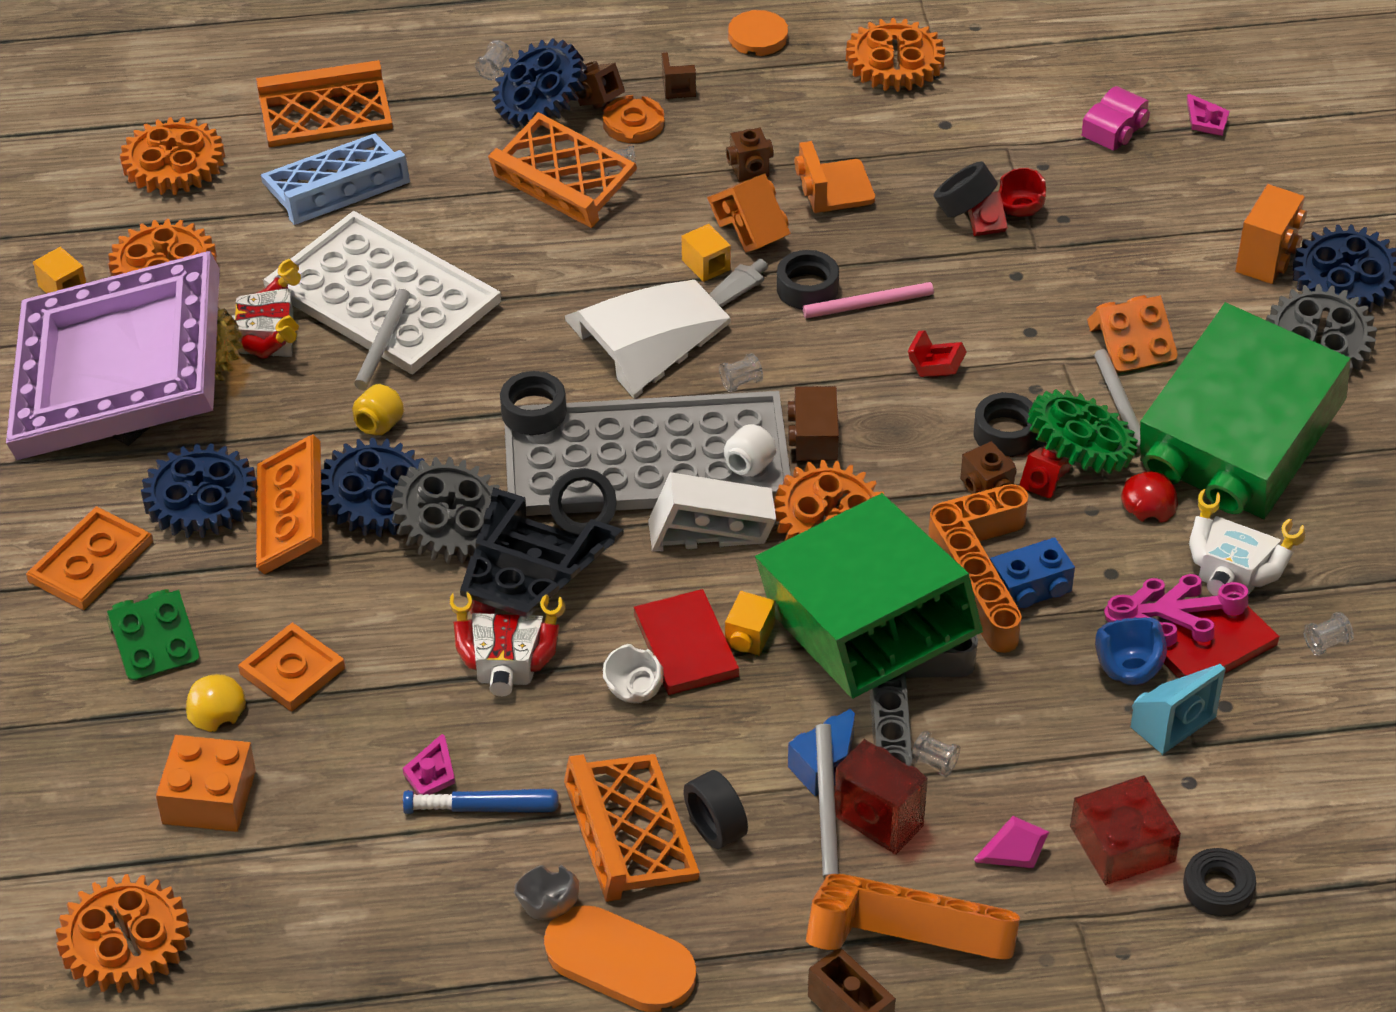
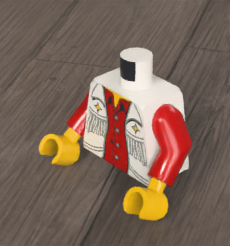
(268, 316)
(506, 646)

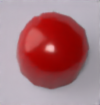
(1022, 192)
(1150, 496)

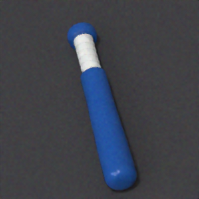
(485, 801)

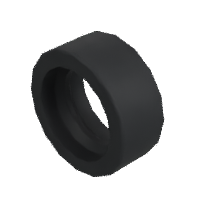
(965, 189)
(807, 263)
(1010, 406)
(533, 421)
(578, 475)
(715, 809)

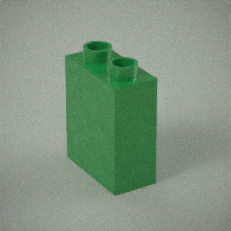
(1243, 411)
(869, 594)

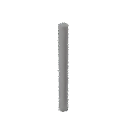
(382, 339)
(1118, 393)
(826, 799)

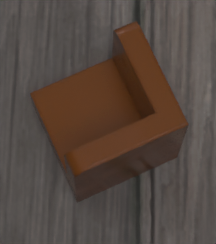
(678, 80)

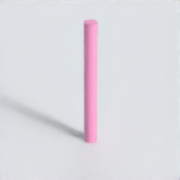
(868, 300)

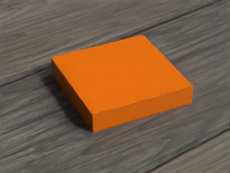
(291, 666)

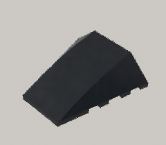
(525, 559)

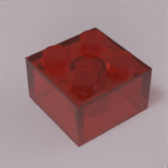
(880, 796)
(1125, 830)

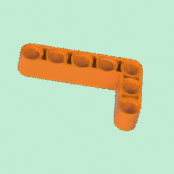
(959, 528)
(908, 914)

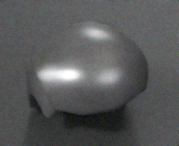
(547, 893)

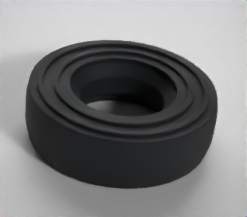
(1216, 902)

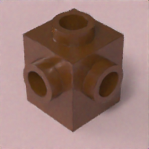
(601, 85)
(746, 148)
(986, 468)

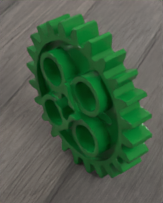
(1082, 431)

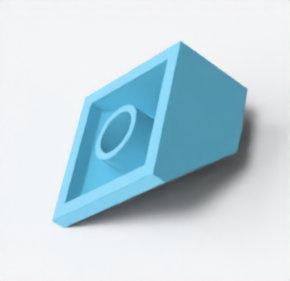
(1178, 708)

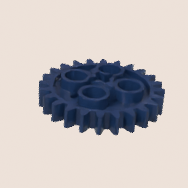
(539, 82)
(1348, 263)
(362, 482)
(199, 490)

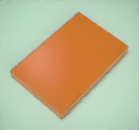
(89, 558)

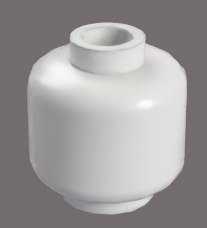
(749, 450)

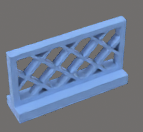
(332, 190)

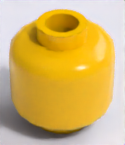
(377, 409)

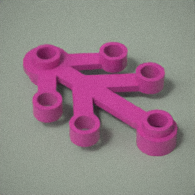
(1231, 599)

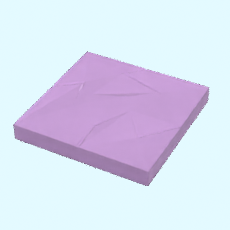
(115, 356)

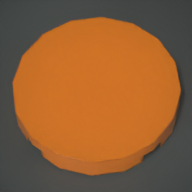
(758, 32)
(633, 119)

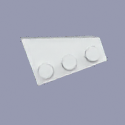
(710, 511)

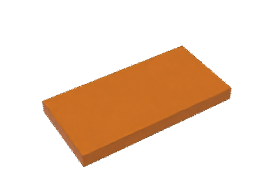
(289, 504)

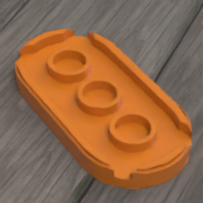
(620, 958)

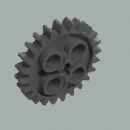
(1303, 314)
(445, 507)

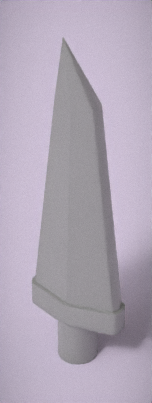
(739, 282)

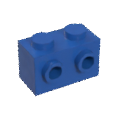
(1035, 572)

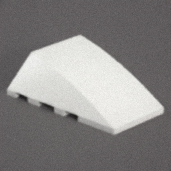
(651, 329)

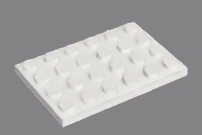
(355, 275)

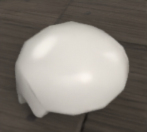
(633, 674)

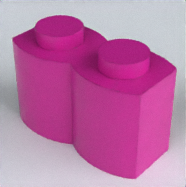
(1115, 118)

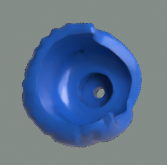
(1131, 649)

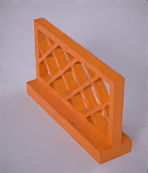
(321, 86)
(543, 184)
(601, 837)

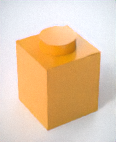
(706, 252)
(58, 271)
(750, 623)

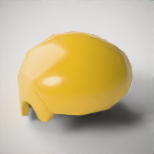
(214, 701)

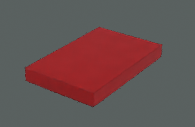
(686, 641)
(1234, 642)

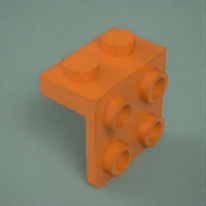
(834, 183)
(1135, 333)

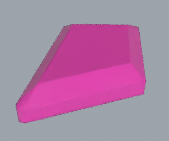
(1206, 116)
(431, 768)
(1014, 845)

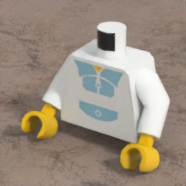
(1238, 553)

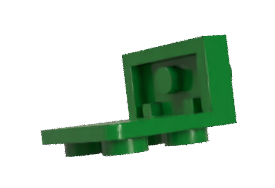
(153, 634)

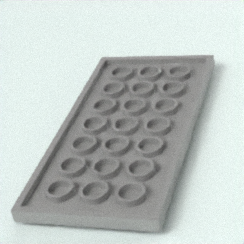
(638, 447)

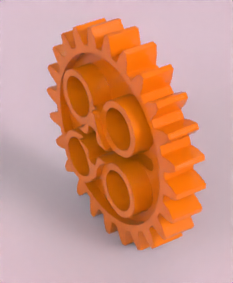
(872, 54)
(172, 155)
(157, 245)
(808, 494)
(154, 915)

